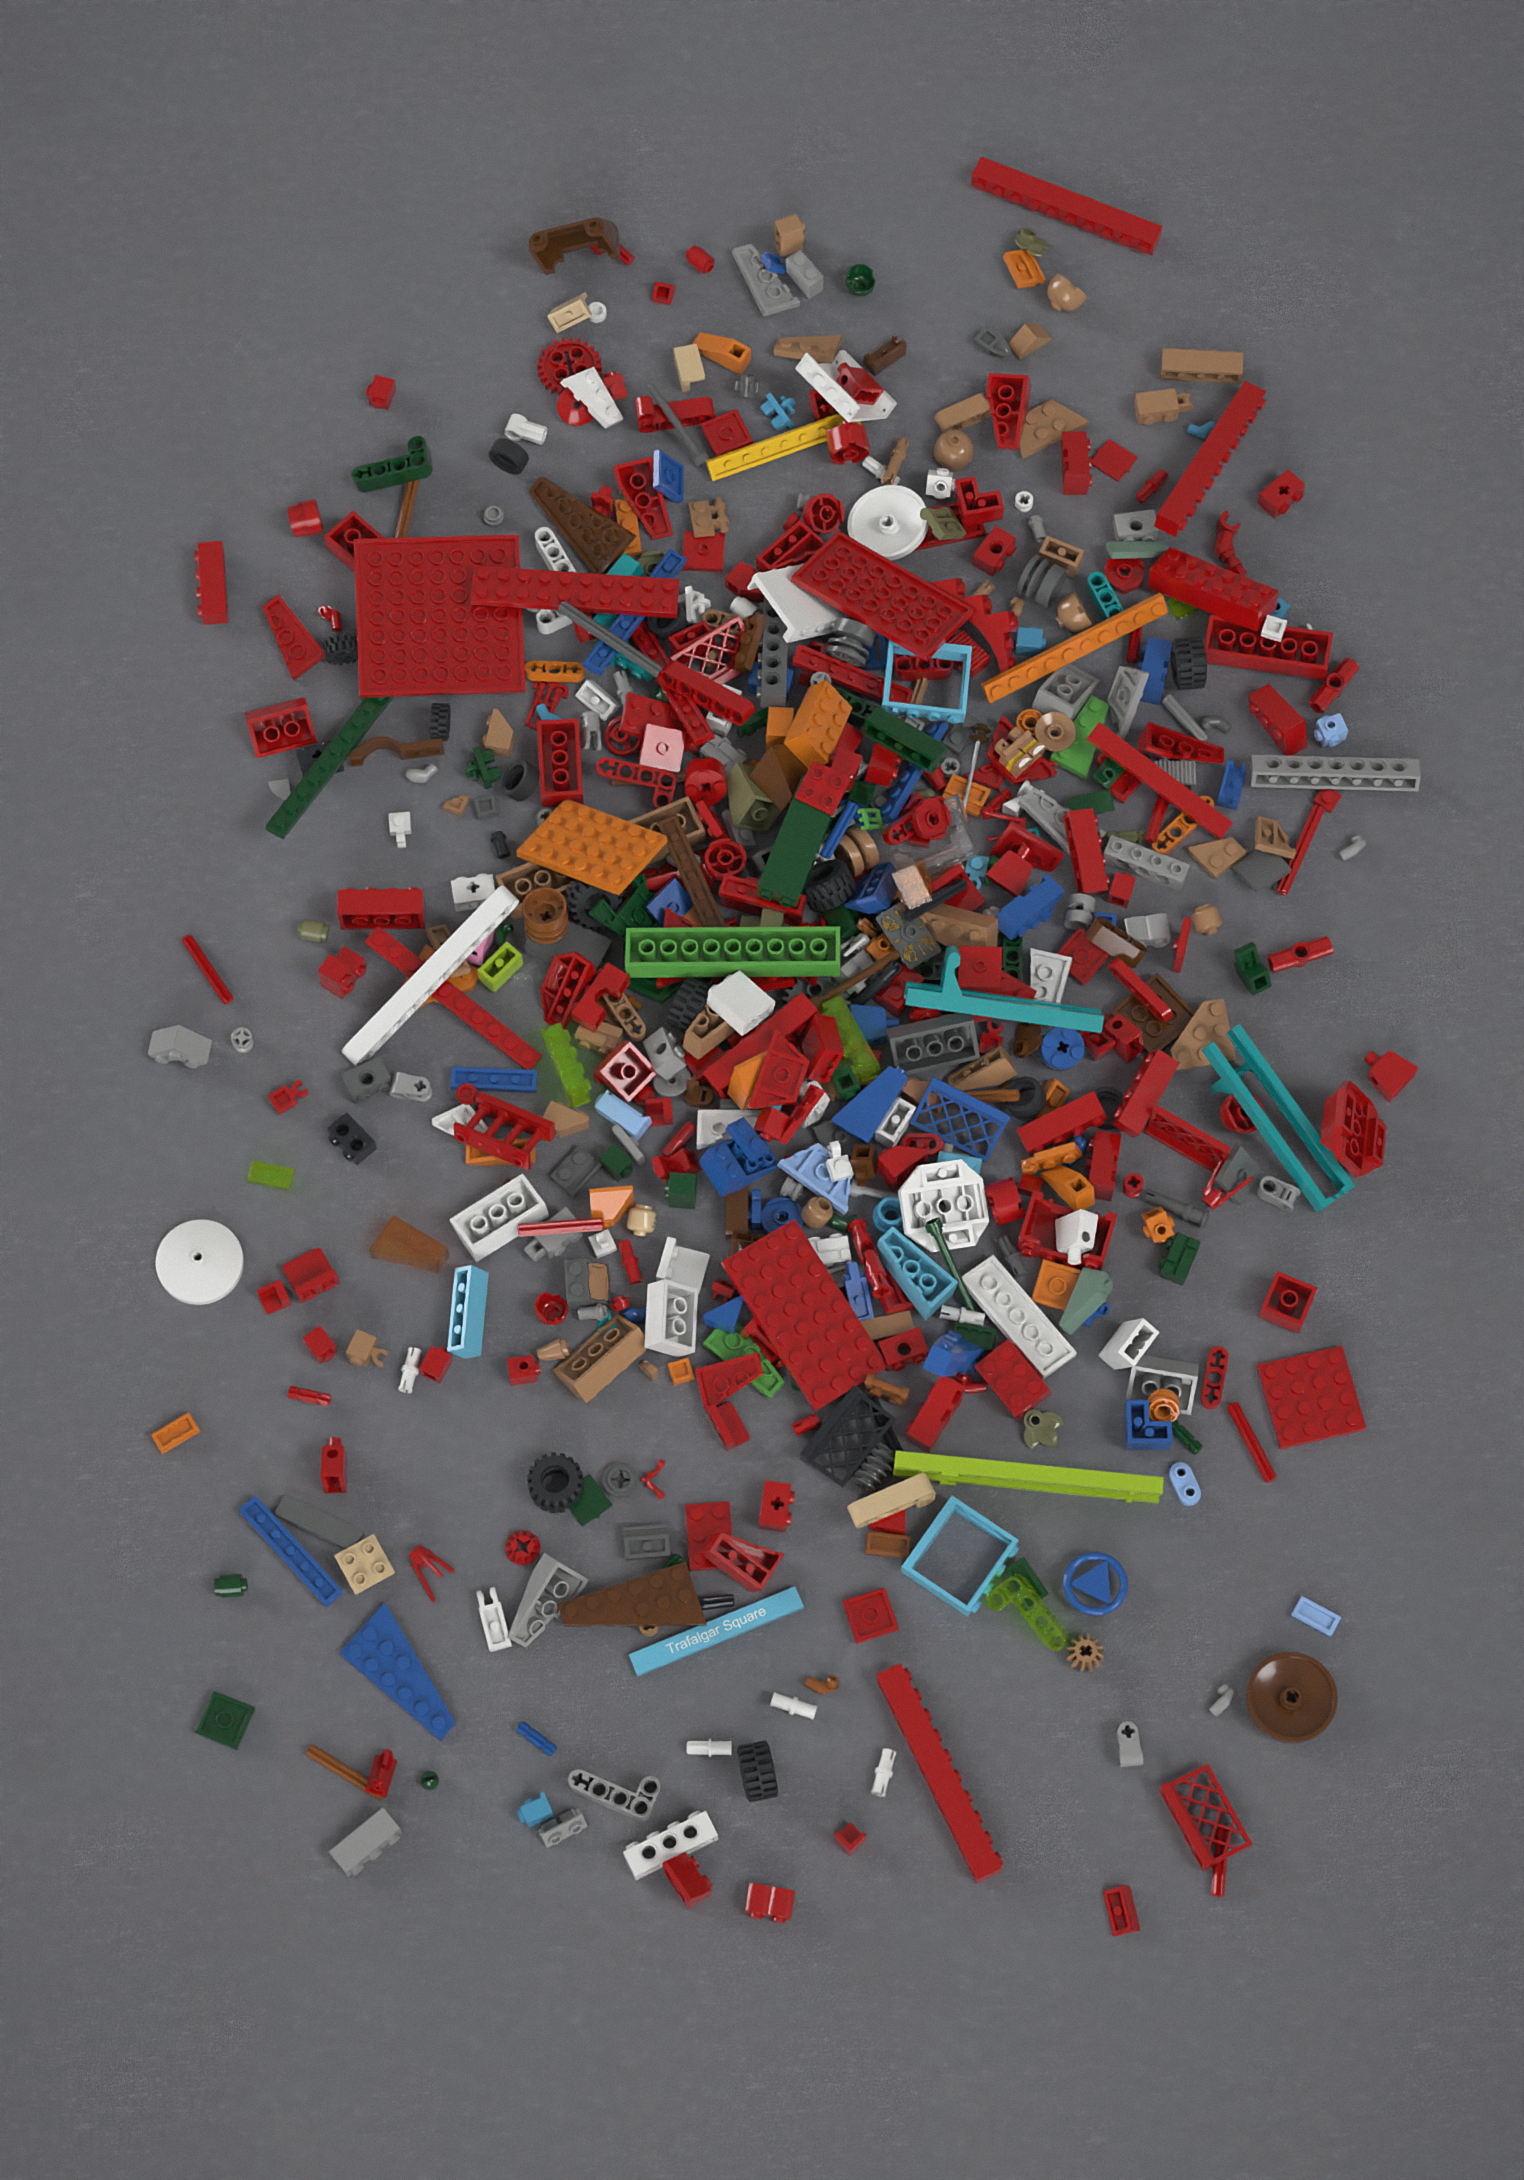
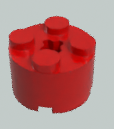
(848, 443)
(705, 780)
(1005, 1201)

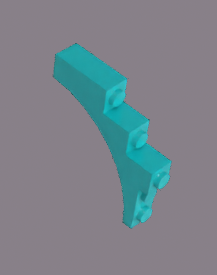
(628, 567)

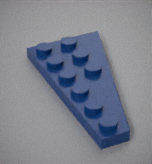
(390, 1663)

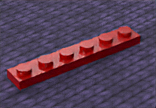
(848, 675)

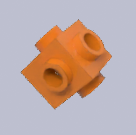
(880, 947)
(1157, 1225)

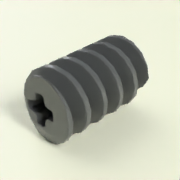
(874, 1468)

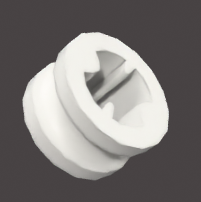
(1026, 496)

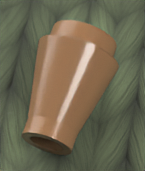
(555, 1350)

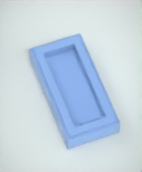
(1315, 1616)

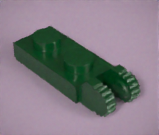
(755, 722)

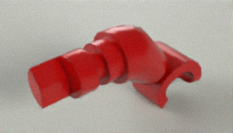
(1224, 545)

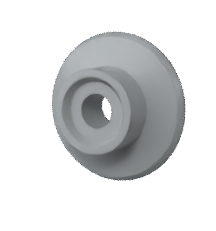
(666, 1087)

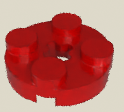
(1122, 583)
(921, 823)

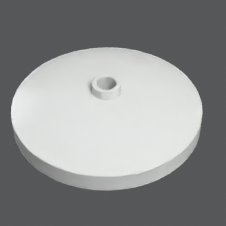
(888, 521)
(204, 1279)

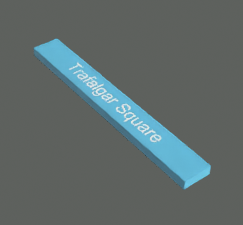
(716, 1631)

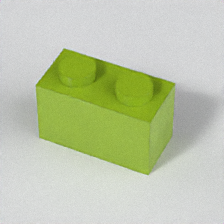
(500, 967)

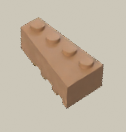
(961, 927)
(706, 1033)

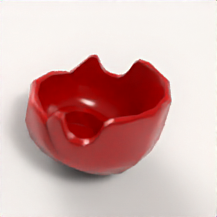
(550, 1308)

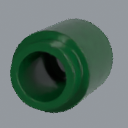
(230, 1585)

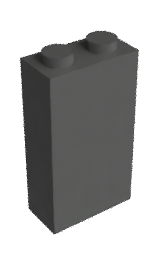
(584, 941)

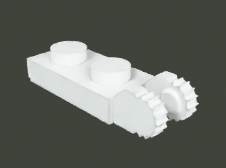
(493, 1622)

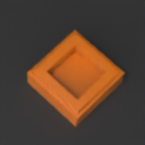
(680, 1371)

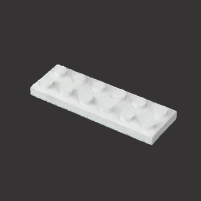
(1018, 1317)

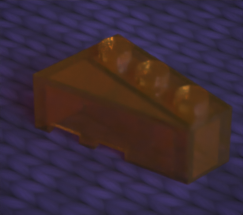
(914, 884)
(409, 1246)

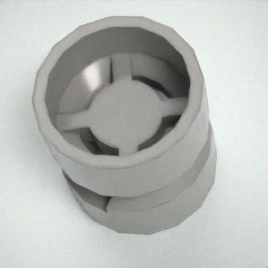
(1079, 911)

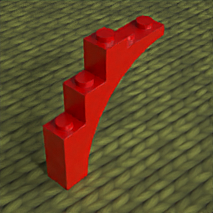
(993, 626)

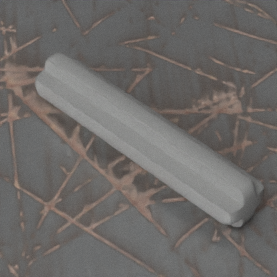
(1184, 718)

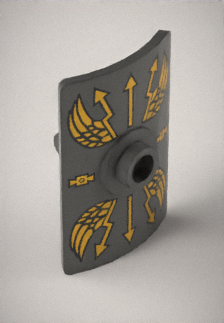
(908, 937)

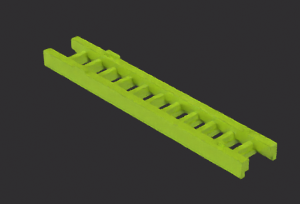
(1029, 1477)

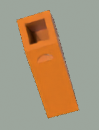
(724, 351)
(1070, 1186)

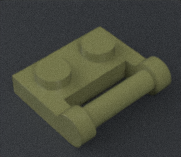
(945, 527)

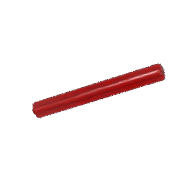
(1301, 848)

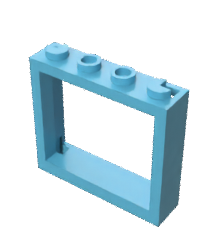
(912, 711)
(983, 1523)

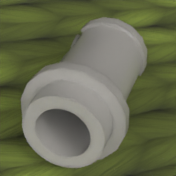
(1036, 525)
(592, 1312)

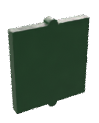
(591, 1502)

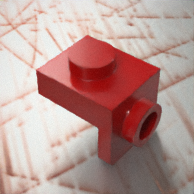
(615, 385)

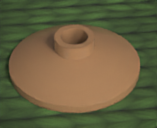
(1057, 723)

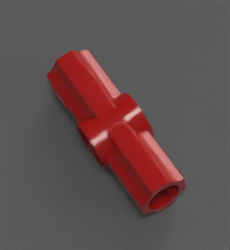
(1327, 693)
(1312, 950)

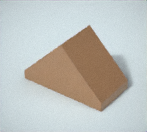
(1028, 340)

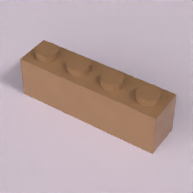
(1201, 365)

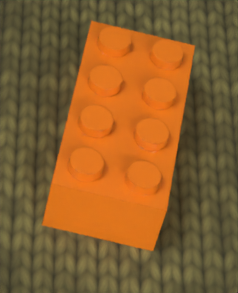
(818, 724)

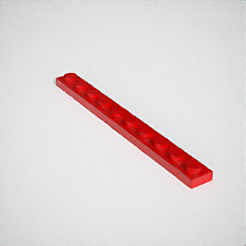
(457, 1002)

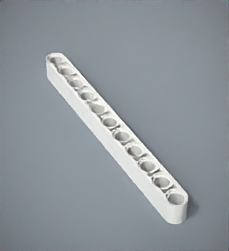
(430, 976)

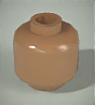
(1206, 919)
(817, 1212)

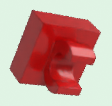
(724, 1288)

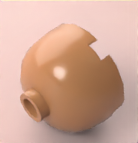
(1064, 294)
(953, 450)
(1072, 614)

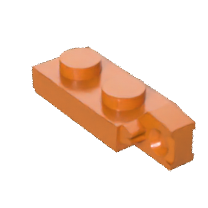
(1050, 1158)

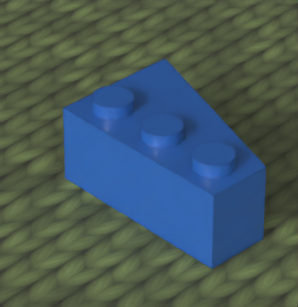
(953, 1354)

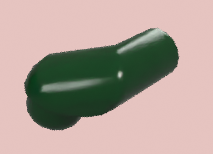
(840, 1223)

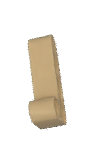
(891, 1500)

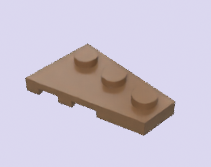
(820, 348)

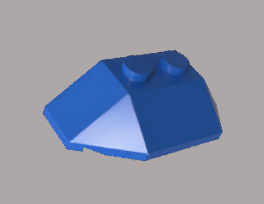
(874, 890)

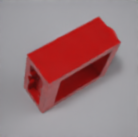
(824, 1033)

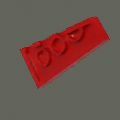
(295, 642)

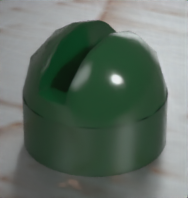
(432, 1784)

